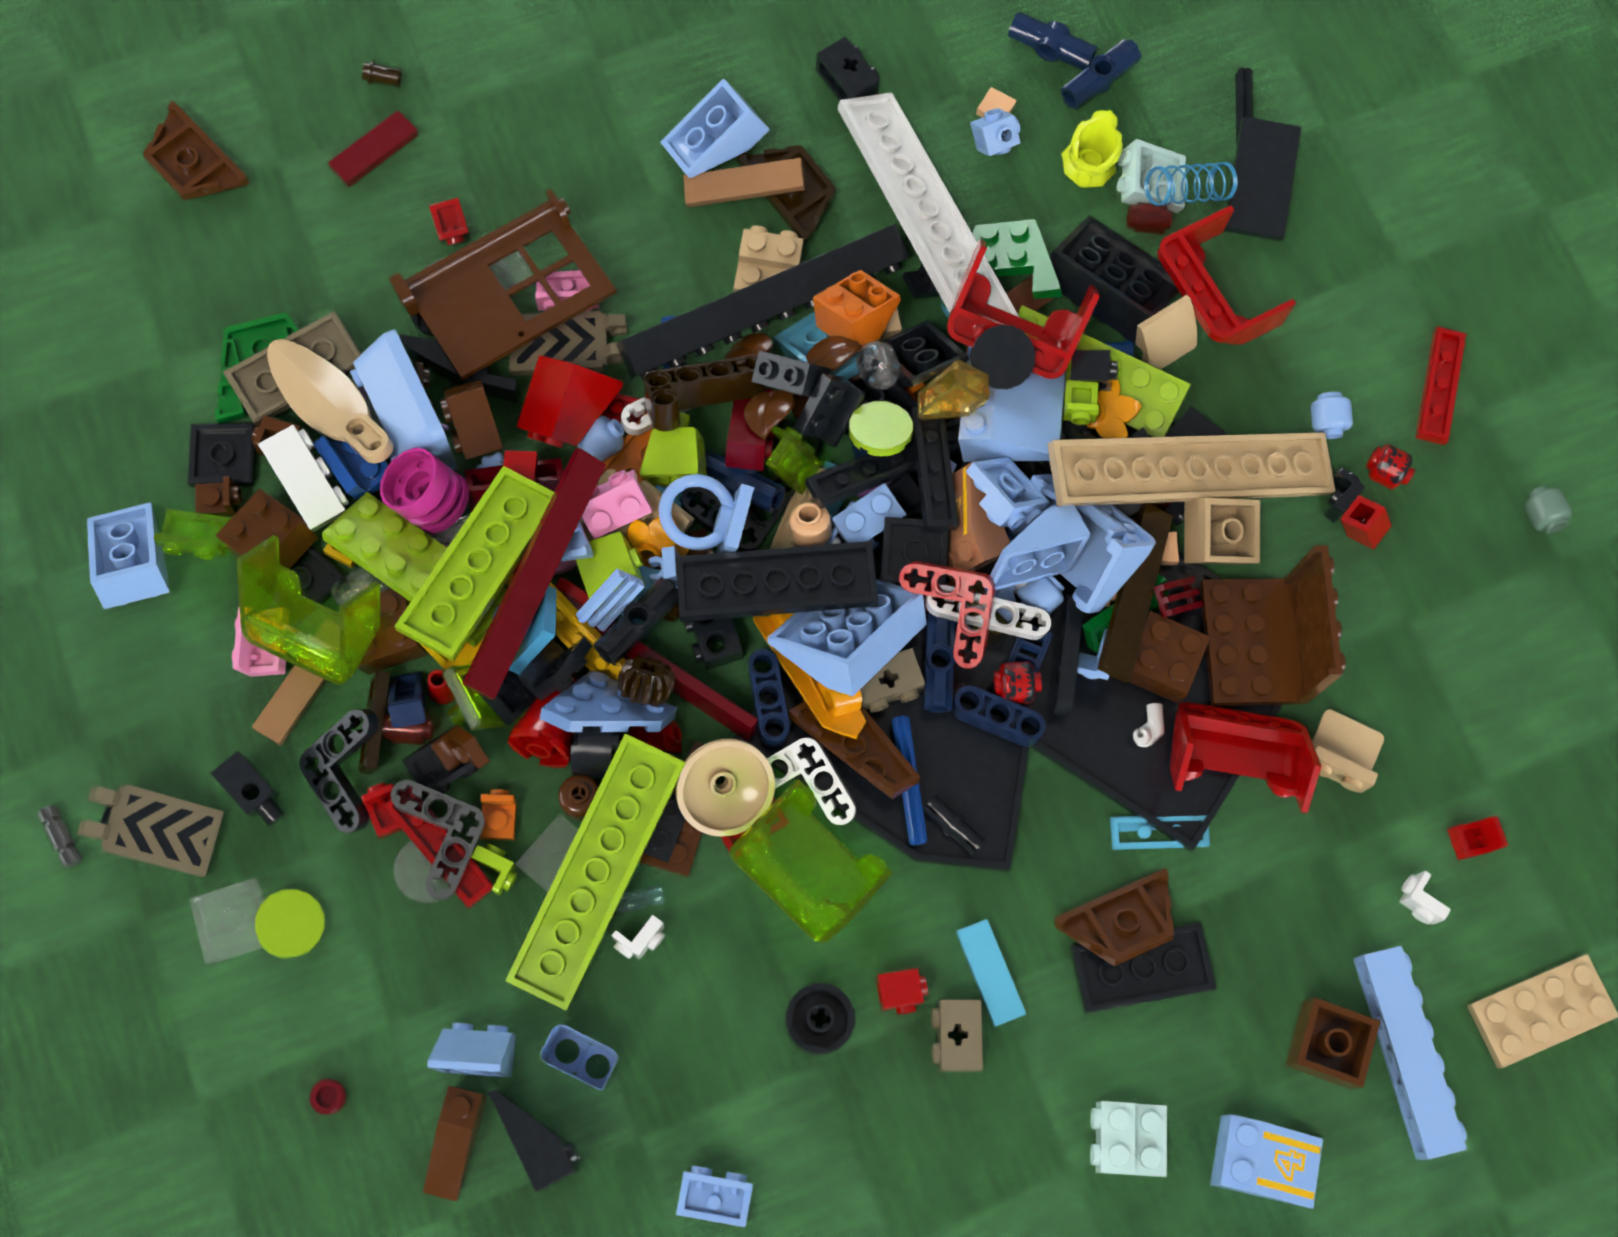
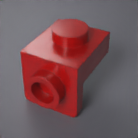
(449, 221)
(666, 740)
(381, 819)
(1477, 838)

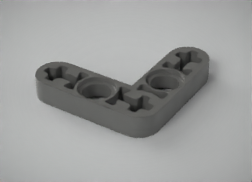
(451, 823)

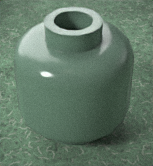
(1548, 509)

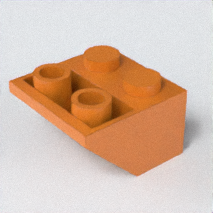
(855, 308)

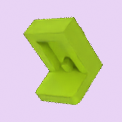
(1080, 402)
(494, 859)

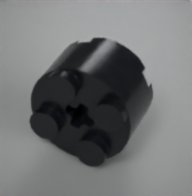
(593, 751)
(835, 1008)

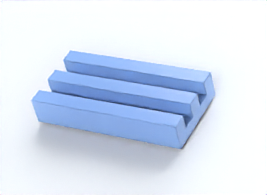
(614, 601)

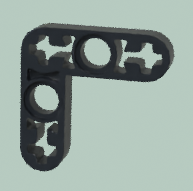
(752, 523)
(330, 763)

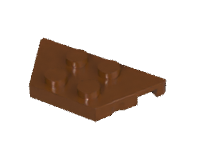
(190, 158)
(1124, 920)

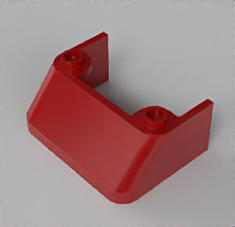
(1184, 261)
(1052, 343)
(1244, 746)

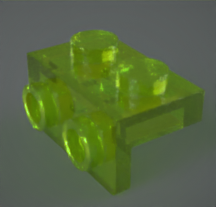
(793, 459)
(192, 534)

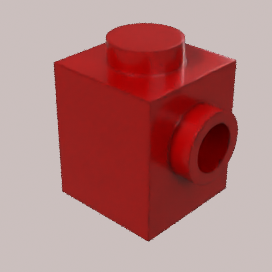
(1366, 522)
(901, 990)

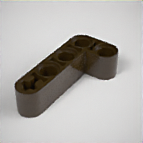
(697, 386)

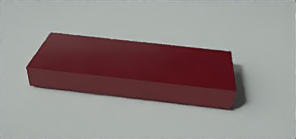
(373, 148)

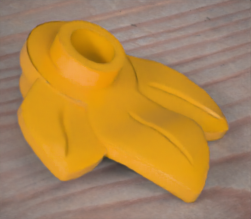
(1114, 412)
(651, 538)

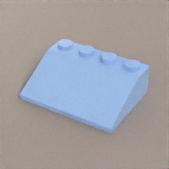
(1015, 421)
(851, 644)

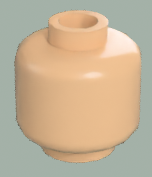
(810, 525)

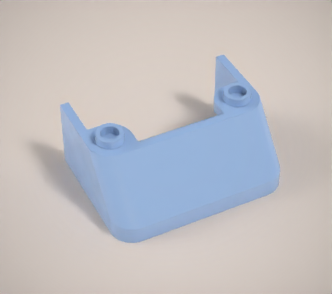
(400, 399)

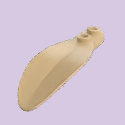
(326, 399)

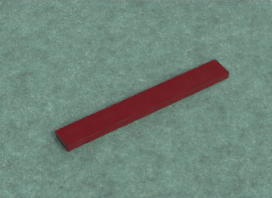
(534, 574)
(696, 692)

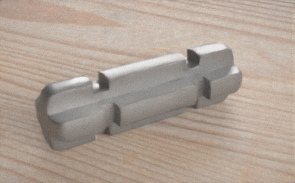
(59, 836)

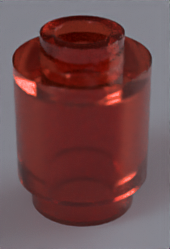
(1148, 218)
(408, 735)

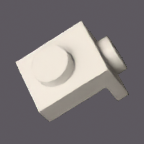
(1423, 905)
(648, 937)

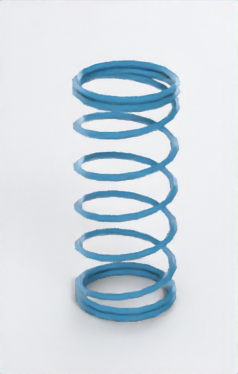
(1170, 180)

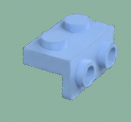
(866, 516)
(714, 1197)

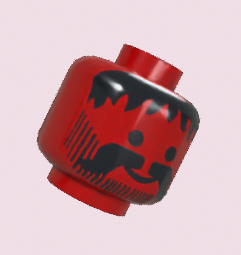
(1390, 466)
(1017, 682)

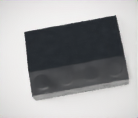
(1126, 277)

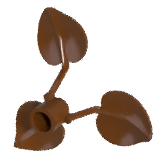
(768, 408)

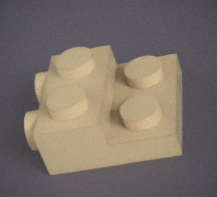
(765, 255)

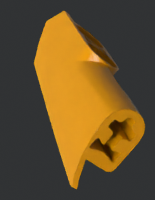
(831, 708)

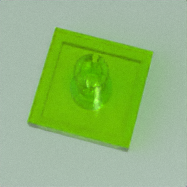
(470, 704)

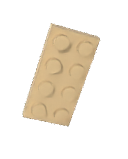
(1542, 1011)

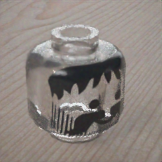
(878, 365)

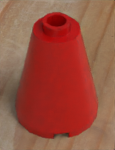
(541, 738)

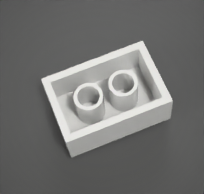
(304, 477)

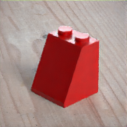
(564, 401)

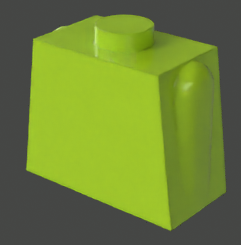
(608, 555)

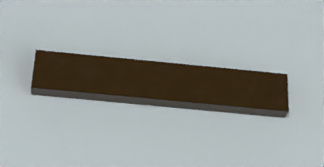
(1134, 600)

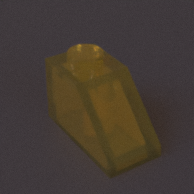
(954, 393)

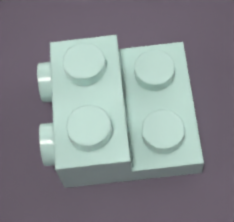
(1136, 163)
(1129, 1139)

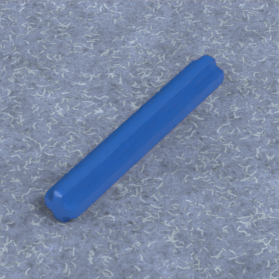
(912, 797)

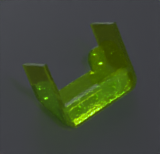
(298, 628)

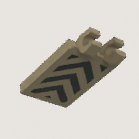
(575, 341)
(155, 828)

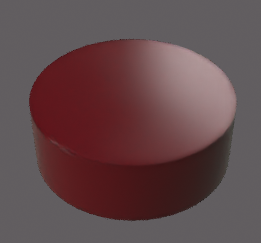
(328, 1097)

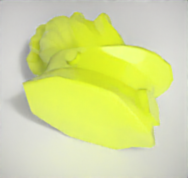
(1093, 150)

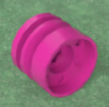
(424, 490)

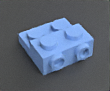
(1009, 493)

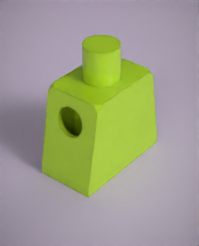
(674, 454)

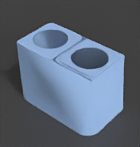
(563, 1032)

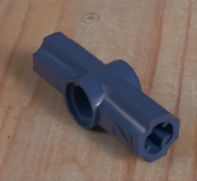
(1052, 41)
(1110, 64)
(766, 492)
(939, 681)

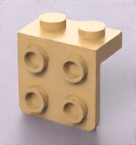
(1347, 751)

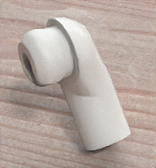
(1153, 728)

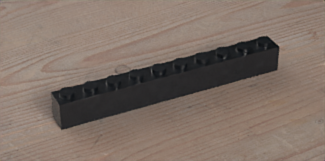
(758, 303)

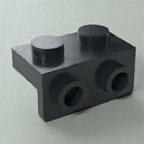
(553, 668)
(430, 772)

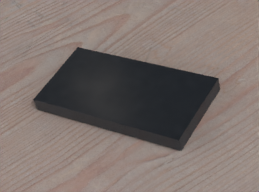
(1265, 178)
(1159, 974)

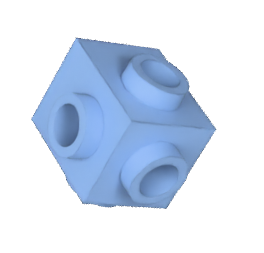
(995, 132)

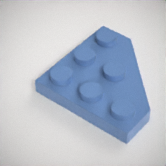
(598, 702)

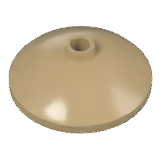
(737, 801)

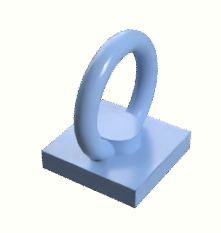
(729, 519)

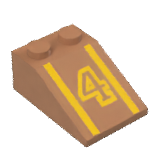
(976, 538)

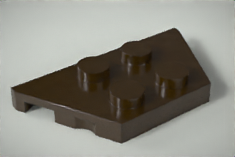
(802, 208)

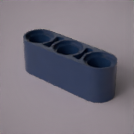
(772, 683)
(1014, 714)

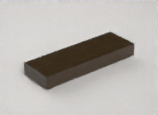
(377, 703)

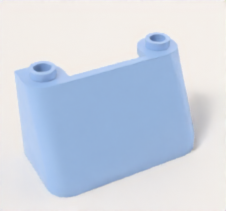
(1109, 556)

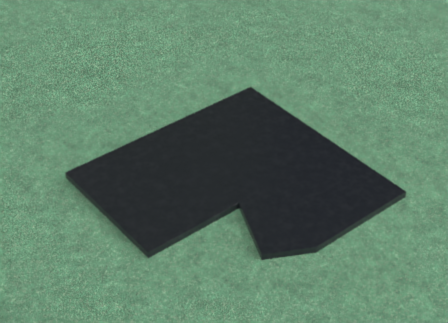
(986, 773)

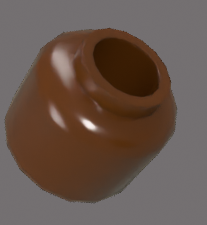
(571, 790)

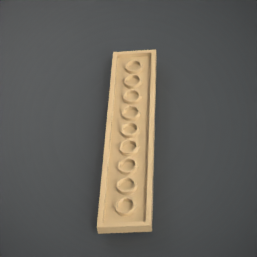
(1189, 468)

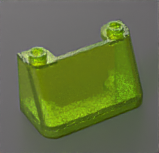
(807, 866)

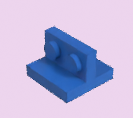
(350, 468)

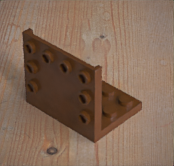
(1274, 635)

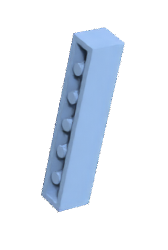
(1410, 1054)

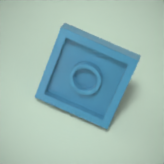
(539, 632)

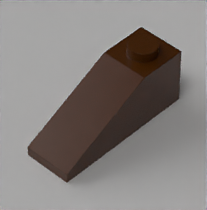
(454, 1142)

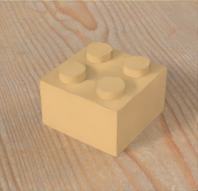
(1222, 531)

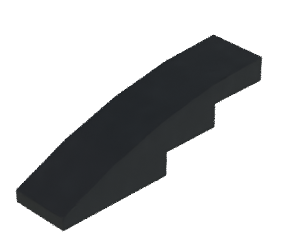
(437, 361)

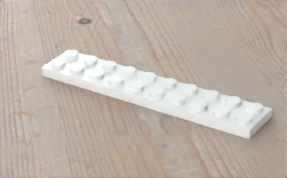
(917, 195)

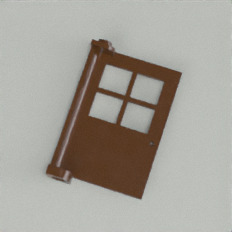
(473, 311)

